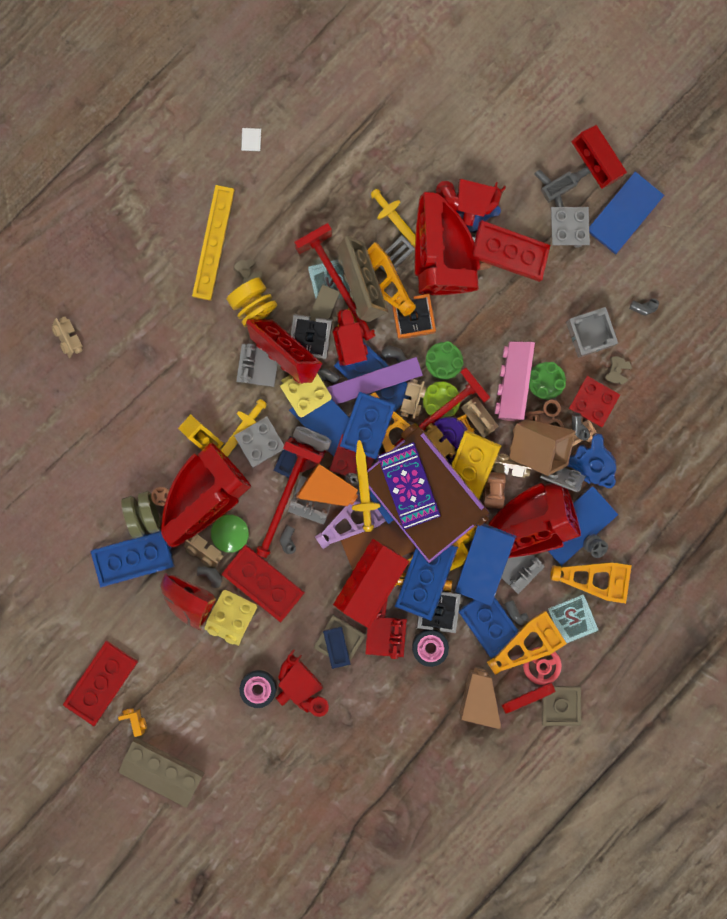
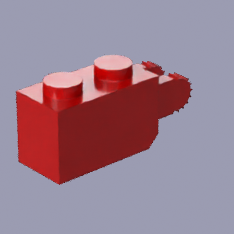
(349, 339)

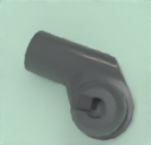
(394, 352)

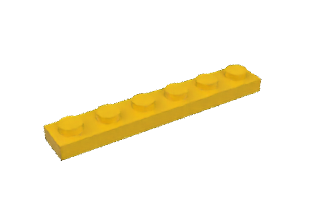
(213, 243)

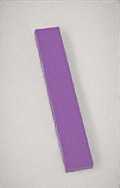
(375, 380)

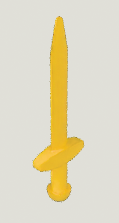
(389, 210)
(247, 421)
(365, 505)

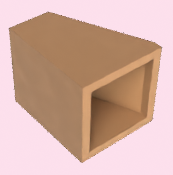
(541, 446)
(479, 700)

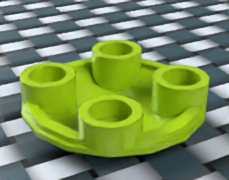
(438, 395)

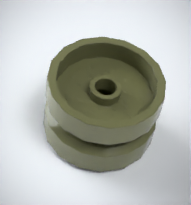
(140, 515)

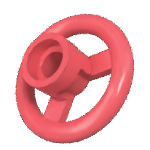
(541, 672)

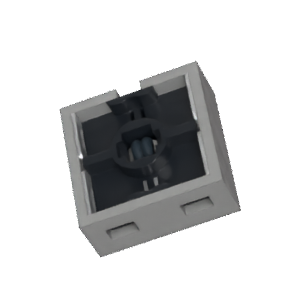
(312, 334)
(445, 614)

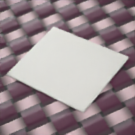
(251, 139)

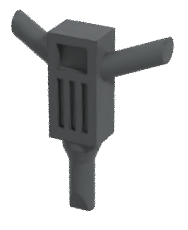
(558, 187)

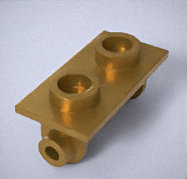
(444, 447)

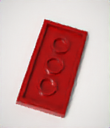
(510, 251)
(263, 583)
(100, 683)

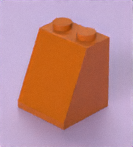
(327, 488)

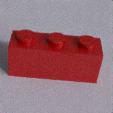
(599, 156)

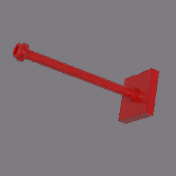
(314, 241)
(471, 388)
(303, 452)

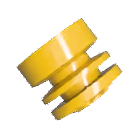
(250, 300)

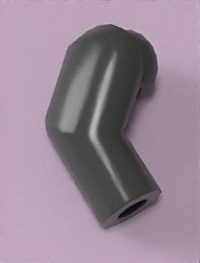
(646, 308)
(326, 374)
(581, 431)
(352, 479)
(286, 541)
(212, 574)
(515, 615)

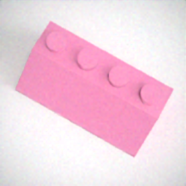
(515, 381)

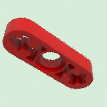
(528, 698)

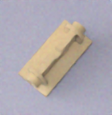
(62, 330)
(411, 406)
(479, 417)
(503, 464)
(209, 556)

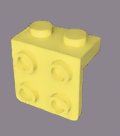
(305, 396)
(230, 617)

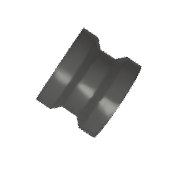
(595, 546)

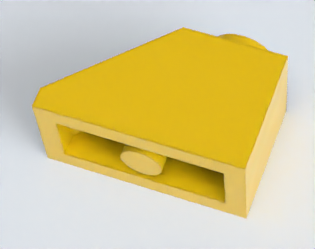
(198, 433)

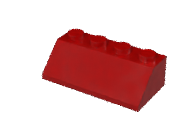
(284, 350)
(371, 583)

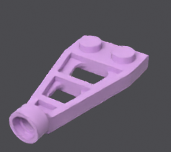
(376, 519)

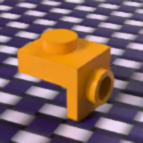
(137, 722)

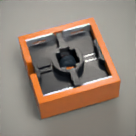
(409, 325)

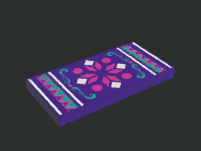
(409, 486)

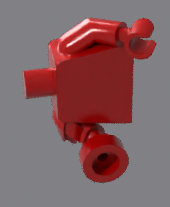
(471, 198)
(299, 685)

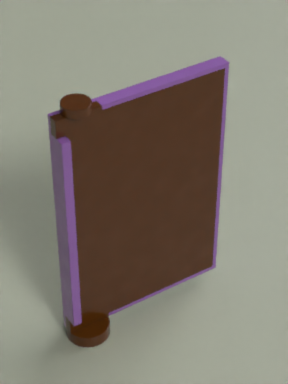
(455, 500)

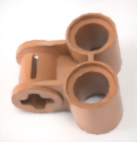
(544, 416)
(494, 491)

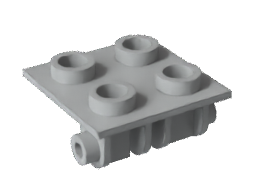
(570, 226)
(256, 366)
(259, 442)
(566, 478)
(308, 509)
(521, 571)

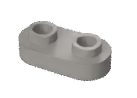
(318, 441)

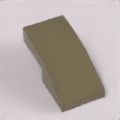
(324, 303)

